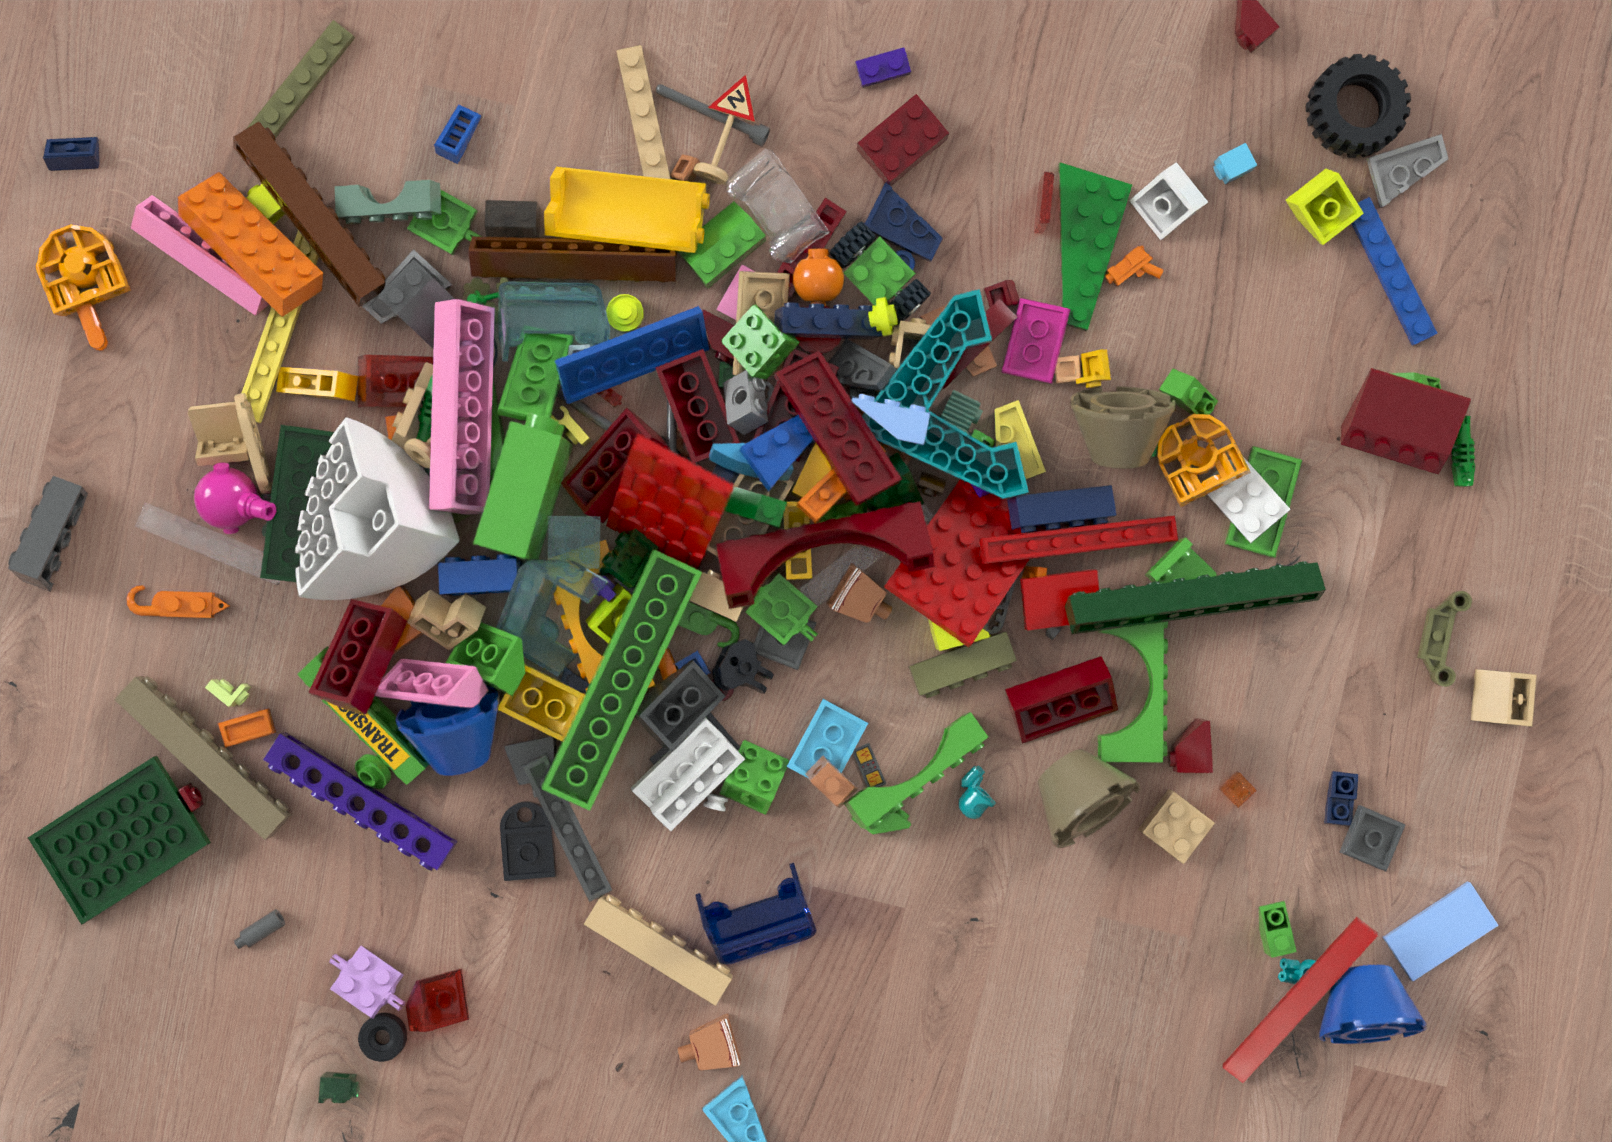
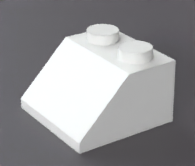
(1168, 201)

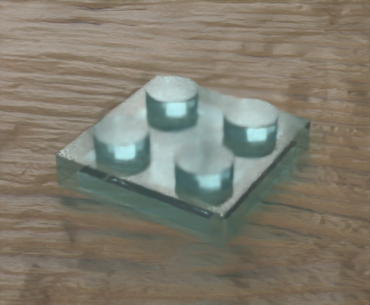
(575, 539)

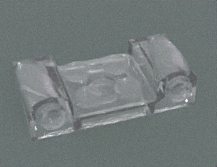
(777, 205)

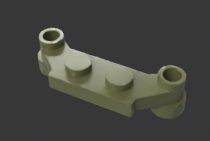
(1437, 637)

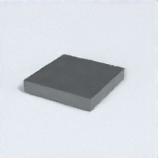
(788, 655)
(1372, 838)

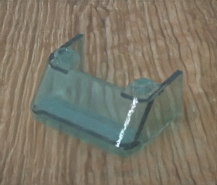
(550, 310)
(530, 600)

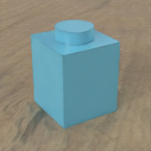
(1234, 164)

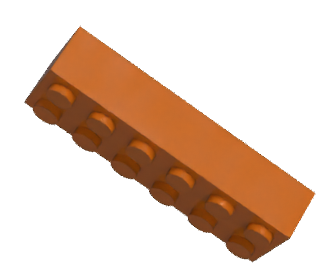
(250, 244)

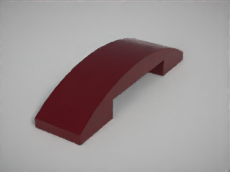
(831, 217)
(998, 319)

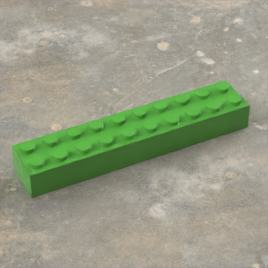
(621, 680)

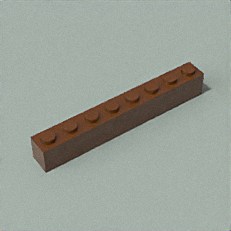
(309, 214)
(569, 260)

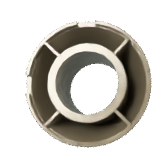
(1122, 424)
(1082, 795)

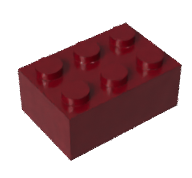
(902, 140)

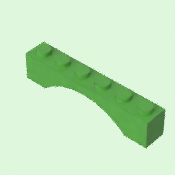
(957, 740)

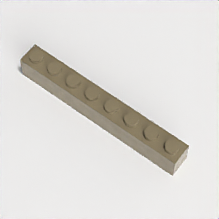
(203, 756)

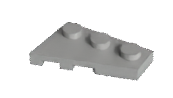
(379, 309)

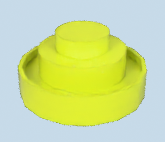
(625, 313)
(883, 316)

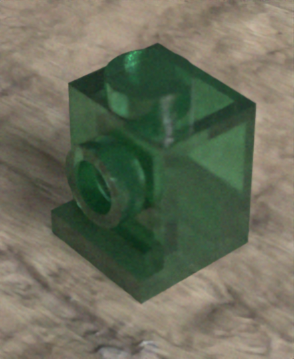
(338, 1087)

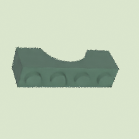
(416, 199)

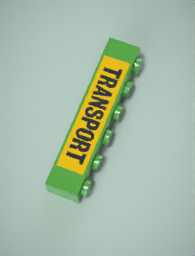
(376, 730)

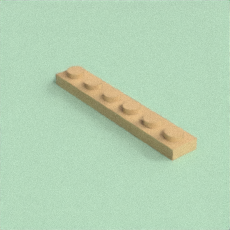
(643, 112)

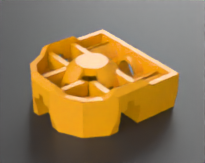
(71, 262)
(1189, 453)

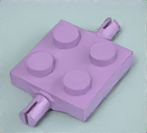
(367, 982)

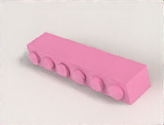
(176, 238)

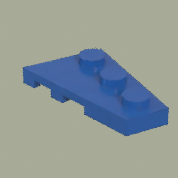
(777, 450)

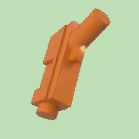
(1133, 262)

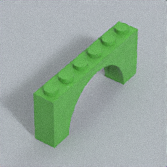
(1144, 735)

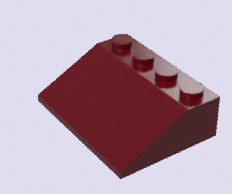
(1404, 421)

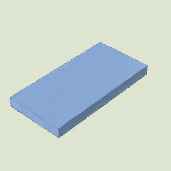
(1440, 931)

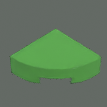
(983, 438)

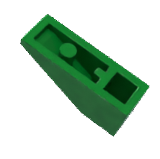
(756, 507)

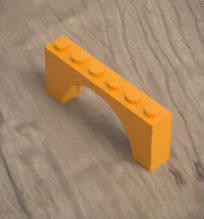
(571, 620)

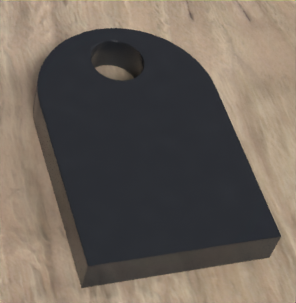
(527, 845)

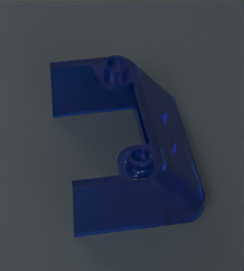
(759, 925)

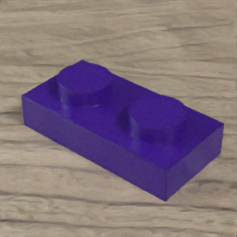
(883, 67)

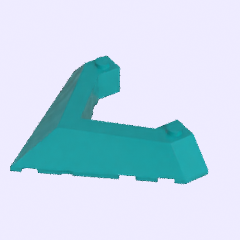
(919, 383)

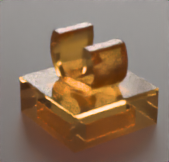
(1237, 789)

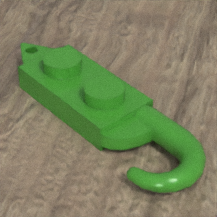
(705, 622)

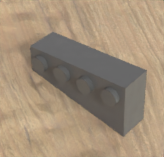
(48, 533)

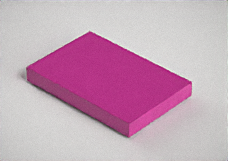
(1036, 341)

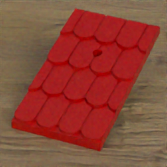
(669, 502)

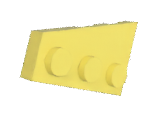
(1013, 427)

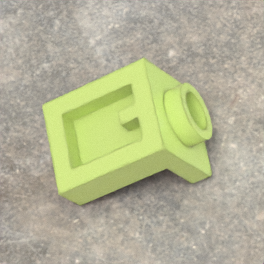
(223, 691)

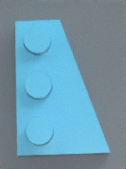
(735, 1114)

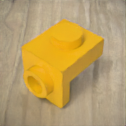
(1095, 368)

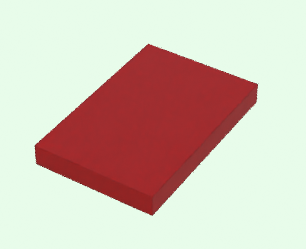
(1047, 595)

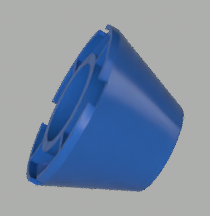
(451, 736)
(1369, 1007)

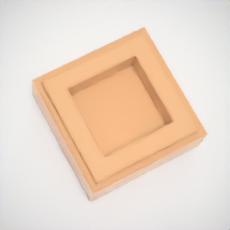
(1067, 369)

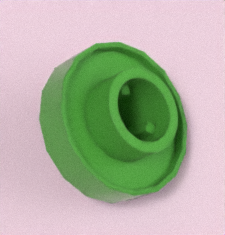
(372, 771)

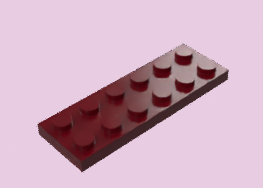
(837, 428)

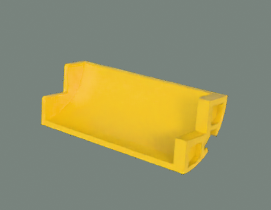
(626, 209)

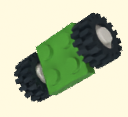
(879, 271)

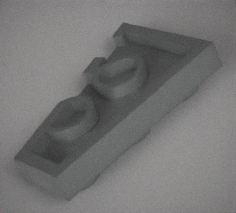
(860, 367)

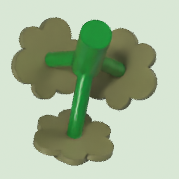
(478, 293)

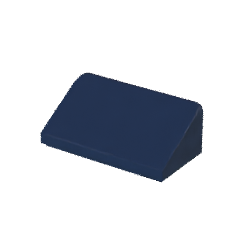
(72, 153)

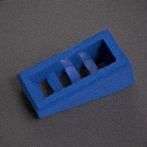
(456, 154)

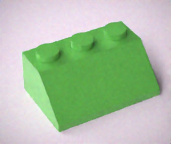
(726, 242)
(495, 656)

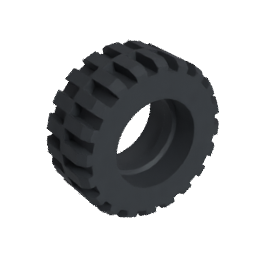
(1383, 85)

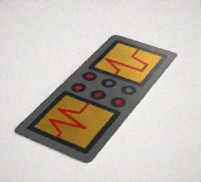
(869, 766)

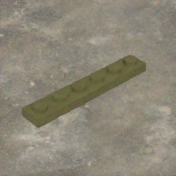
(304, 78)

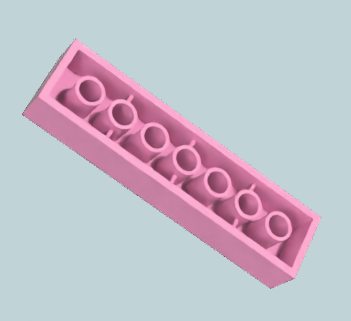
(461, 407)

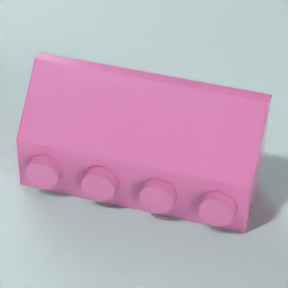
(433, 683)

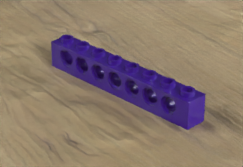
(279, 761)

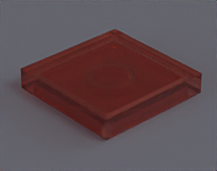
(1044, 202)

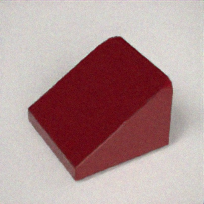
(1004, 291)

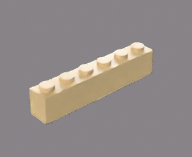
(658, 949)

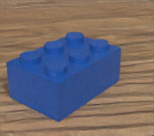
(478, 575)

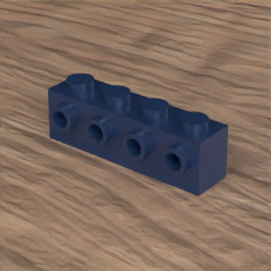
(826, 322)
(1061, 507)

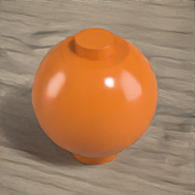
(818, 277)

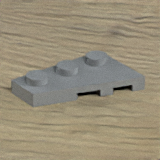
(1400, 168)

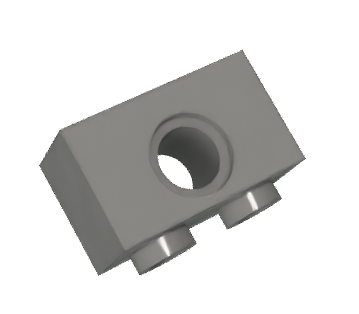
(745, 402)

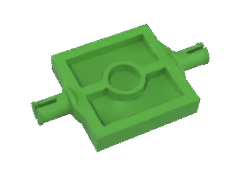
(449, 227)
(782, 610)

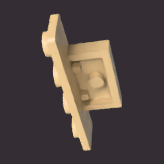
(407, 422)

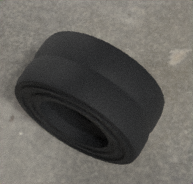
(382, 1052)

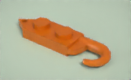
(177, 604)

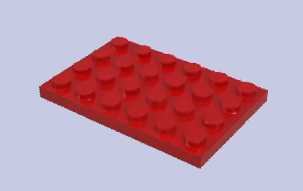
(960, 589)

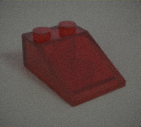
(386, 378)

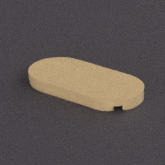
(253, 442)

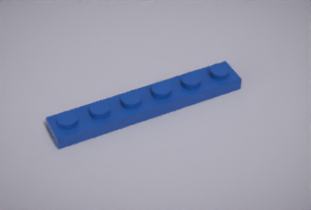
(1392, 274)

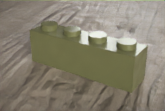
(962, 664)

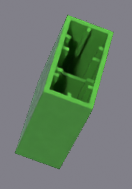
(525, 487)

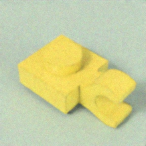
(575, 432)

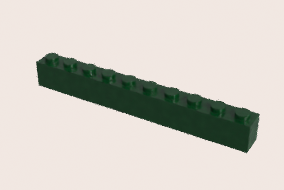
(1194, 597)

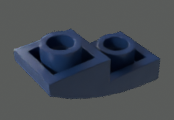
(1340, 798)

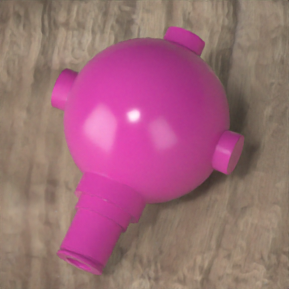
(229, 499)

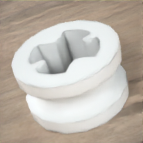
(715, 802)

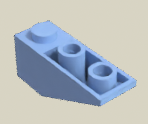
(901, 422)

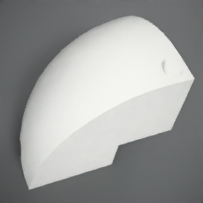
(367, 519)

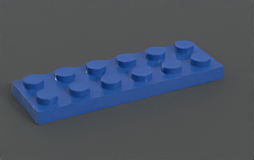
(631, 354)

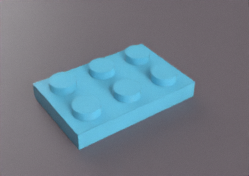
(830, 734)

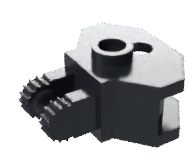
(738, 666)

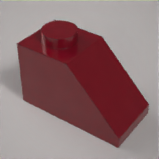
(1253, 24)
(716, 331)

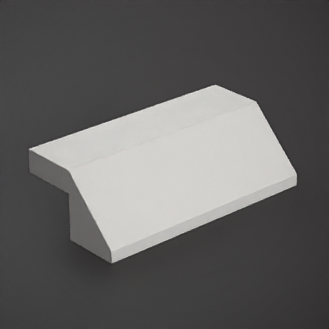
(687, 774)

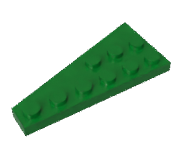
(1088, 229)

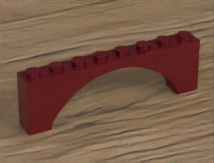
(893, 530)

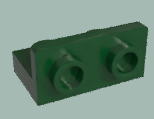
(628, 557)

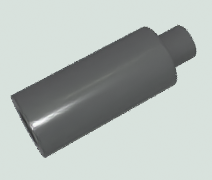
(260, 929)

